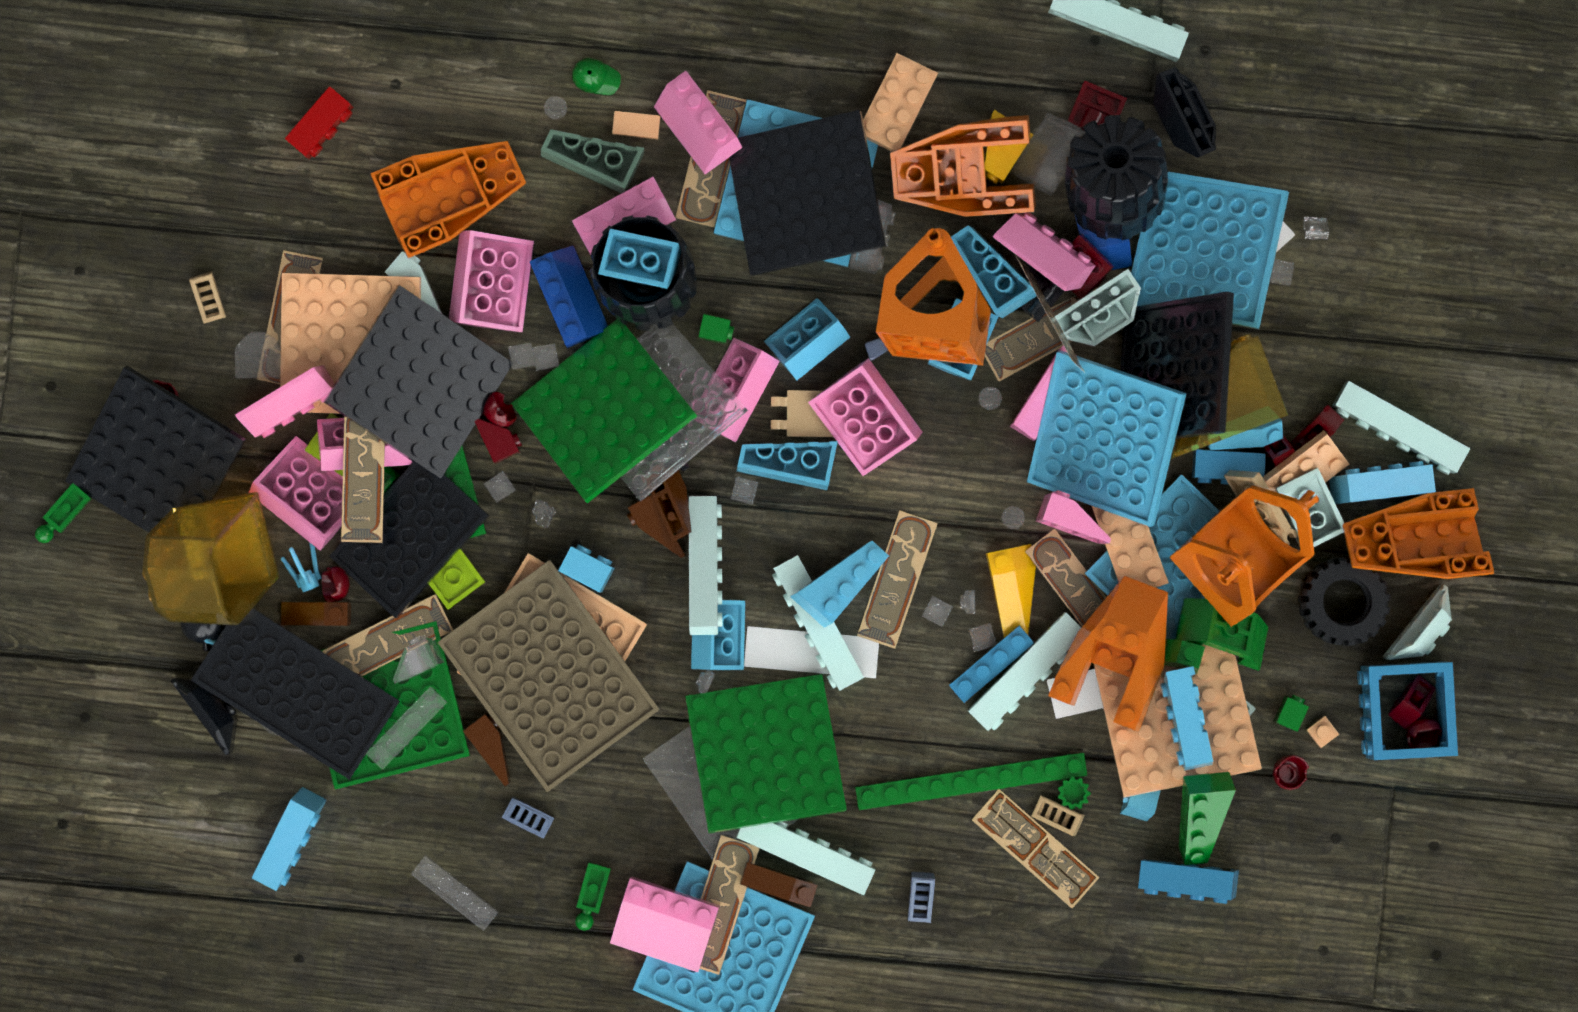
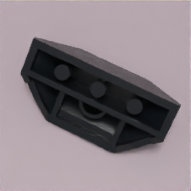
(1184, 113)
(212, 711)

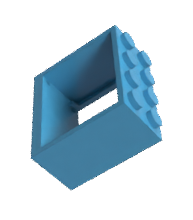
(1371, 720)

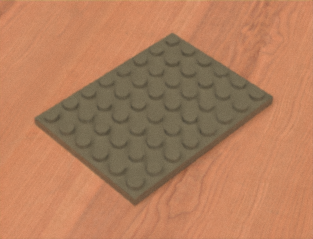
(548, 675)

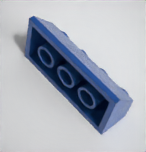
(569, 295)

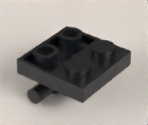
(1049, 290)

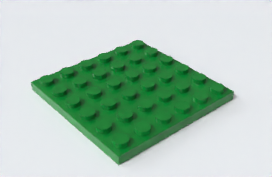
(603, 410)
(436, 743)
(765, 753)

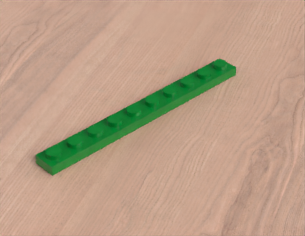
(971, 781)

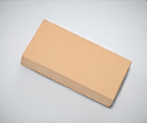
(636, 125)

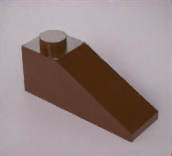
(673, 506)
(649, 520)
(316, 613)
(488, 741)
(779, 884)

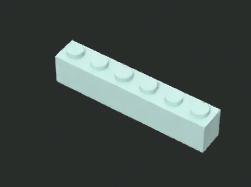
(1124, 25)
(1400, 427)
(704, 566)
(828, 640)
(1025, 672)
(811, 854)

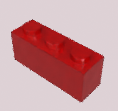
(319, 123)

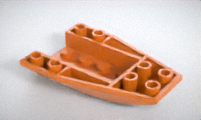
(445, 192)
(1421, 537)

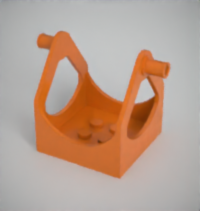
(944, 336)
(1239, 558)

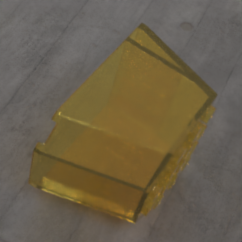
(210, 561)

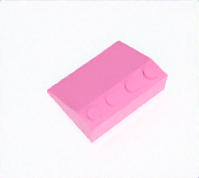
(491, 281)
(865, 417)
(302, 493)
(1068, 516)
(664, 924)

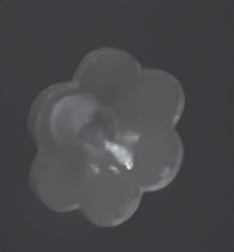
(543, 513)

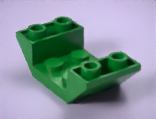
(1203, 624)

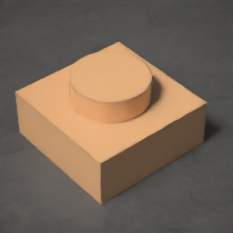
(1322, 731)

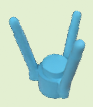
(306, 579)

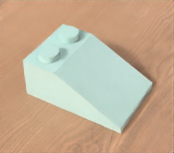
(1324, 515)

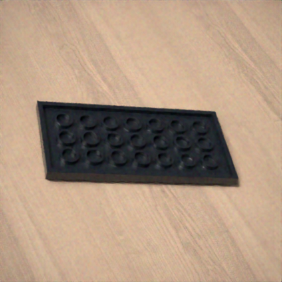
(296, 691)

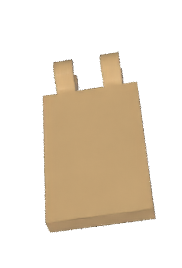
(801, 417)
(1269, 513)

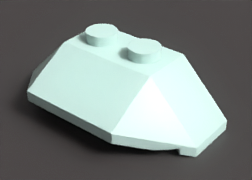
(1101, 311)
(1424, 627)

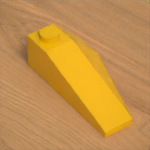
(1013, 585)

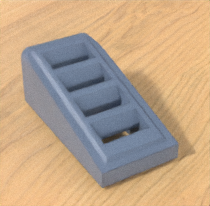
(875, 349)
(515, 801)
(921, 877)

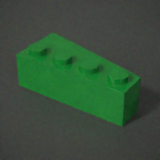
(1203, 813)

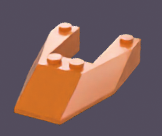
(950, 170)
(1126, 638)

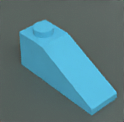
(1255, 437)

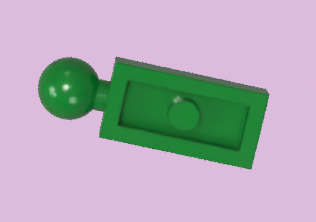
(62, 513)
(591, 894)

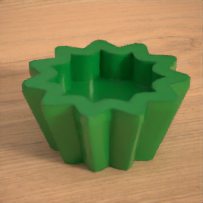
(1073, 793)

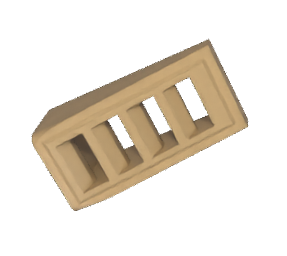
(202, 278)
(1063, 827)

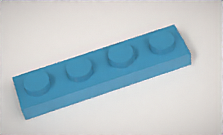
(991, 663)

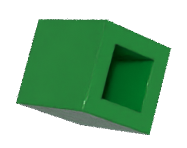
(716, 329)
(1291, 712)

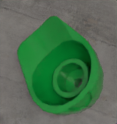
(602, 80)

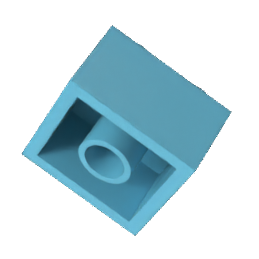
(586, 568)

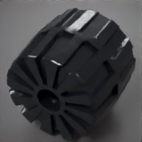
(1116, 177)
(642, 302)

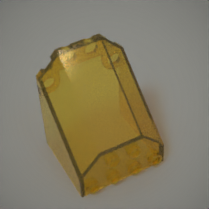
(1251, 395)

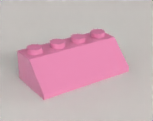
(696, 123)
(636, 202)
(1045, 251)
(746, 374)
(286, 402)
(1029, 417)
(332, 446)

